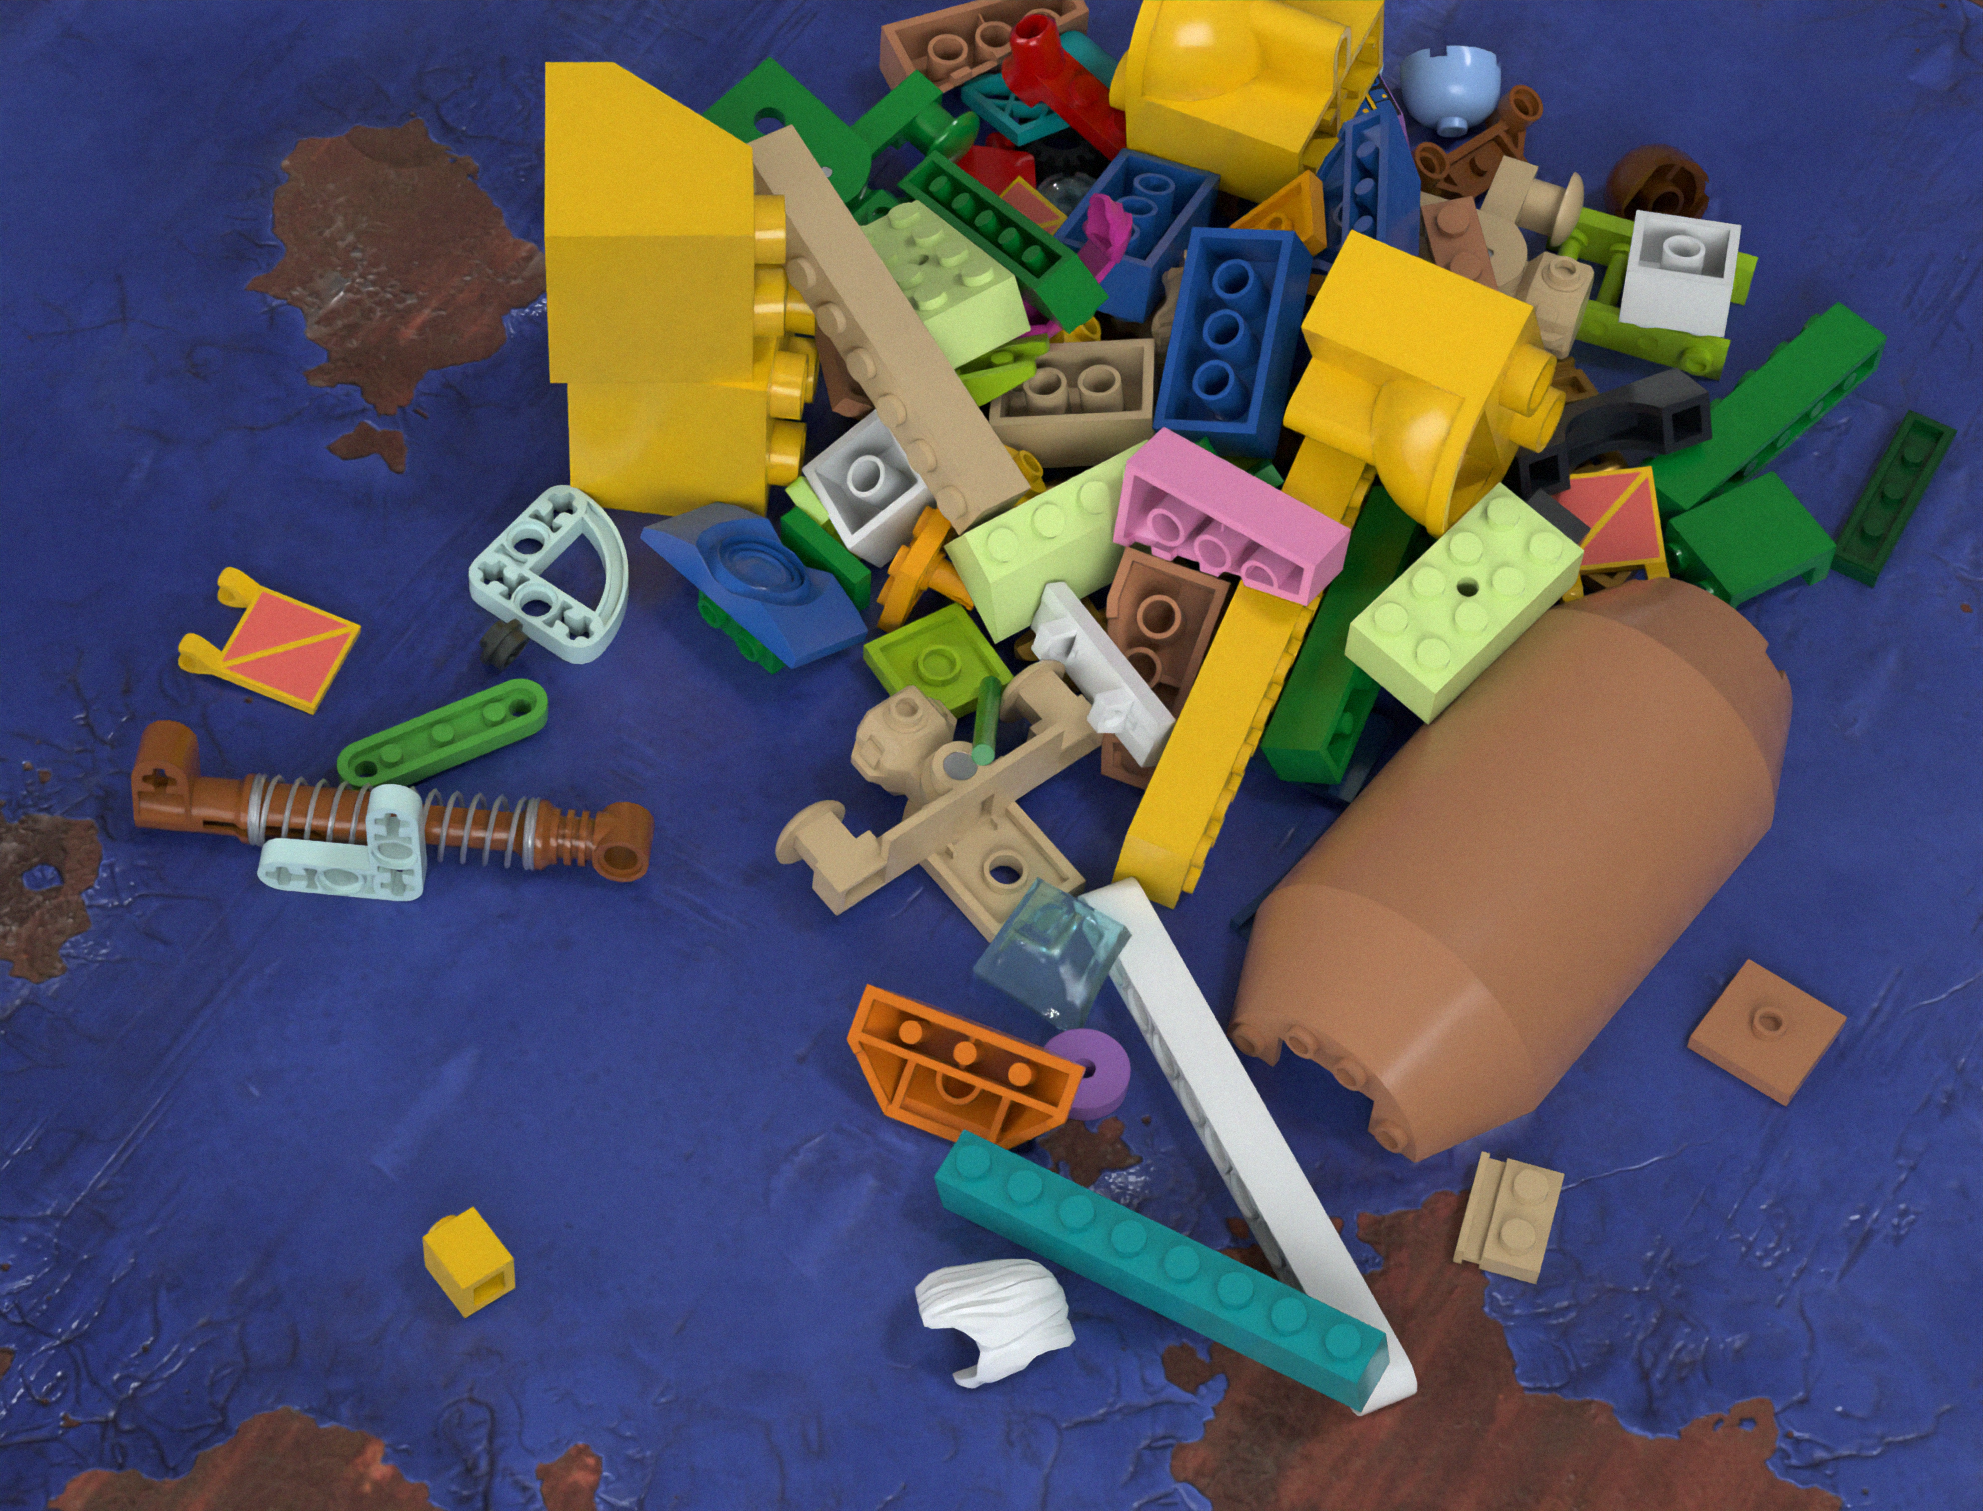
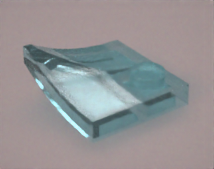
(1053, 955)

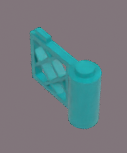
(1001, 112)

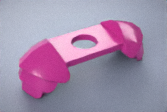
(1108, 236)

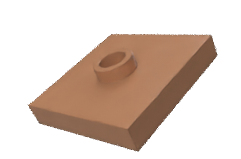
(1767, 1032)

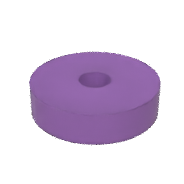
(1107, 1064)

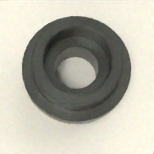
(503, 643)

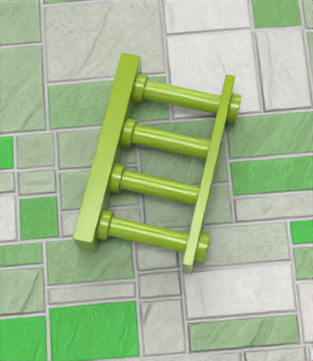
(1608, 242)

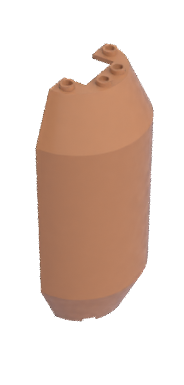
(1522, 863)

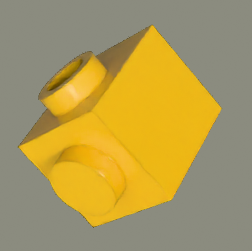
(468, 1261)

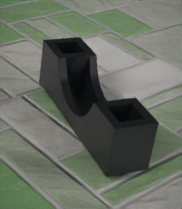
(1648, 414)

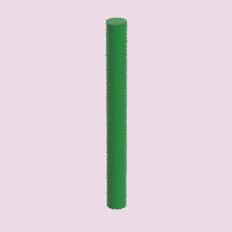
(986, 721)

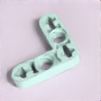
(358, 868)

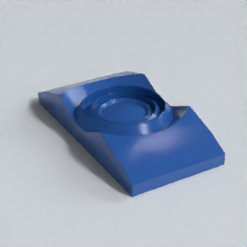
(759, 581)

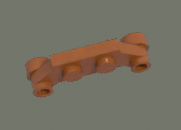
(1474, 164)

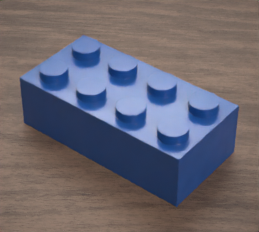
(1164, 207)
(1234, 339)

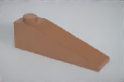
(1164, 627)

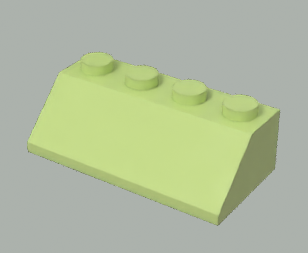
(1044, 541)

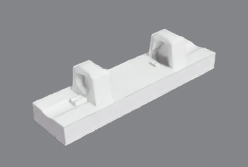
(1117, 692)

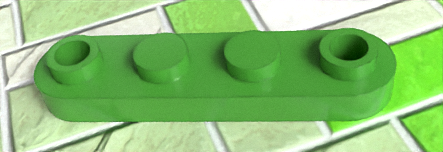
(446, 736)

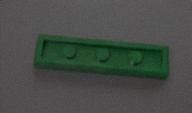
(1891, 498)

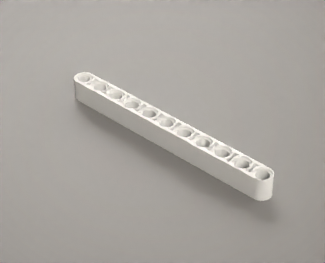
(1238, 1126)

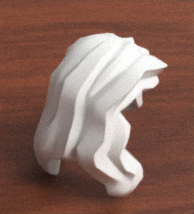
(1005, 1306)

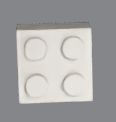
(1680, 274)
(869, 490)

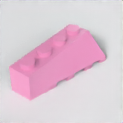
(1226, 520)

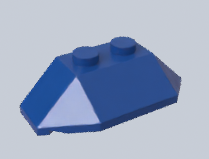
(1370, 186)

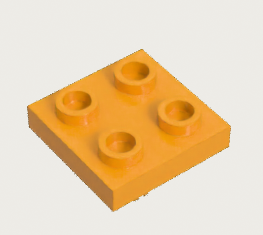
(921, 567)

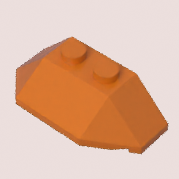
(959, 1073)

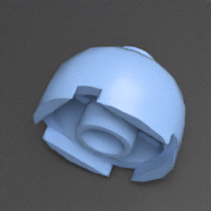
(1451, 89)

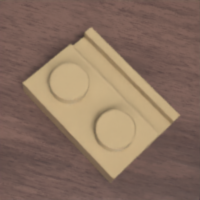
(1509, 1217)

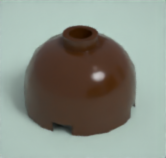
(1656, 181)

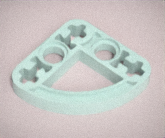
(522, 573)

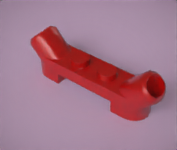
(1047, 72)

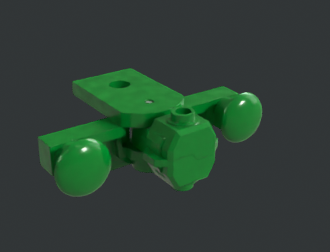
(843, 152)

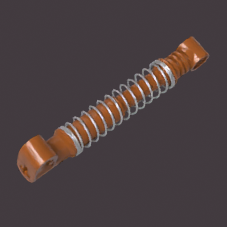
(260, 810)

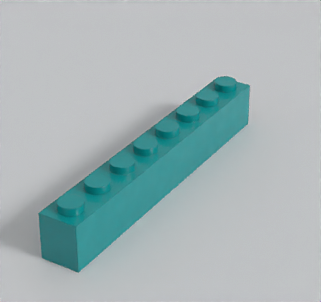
(1163, 1270)

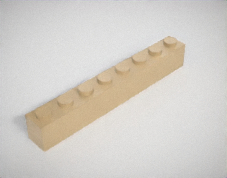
(885, 340)

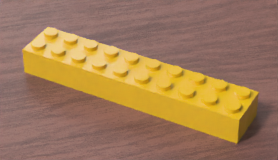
(1231, 701)

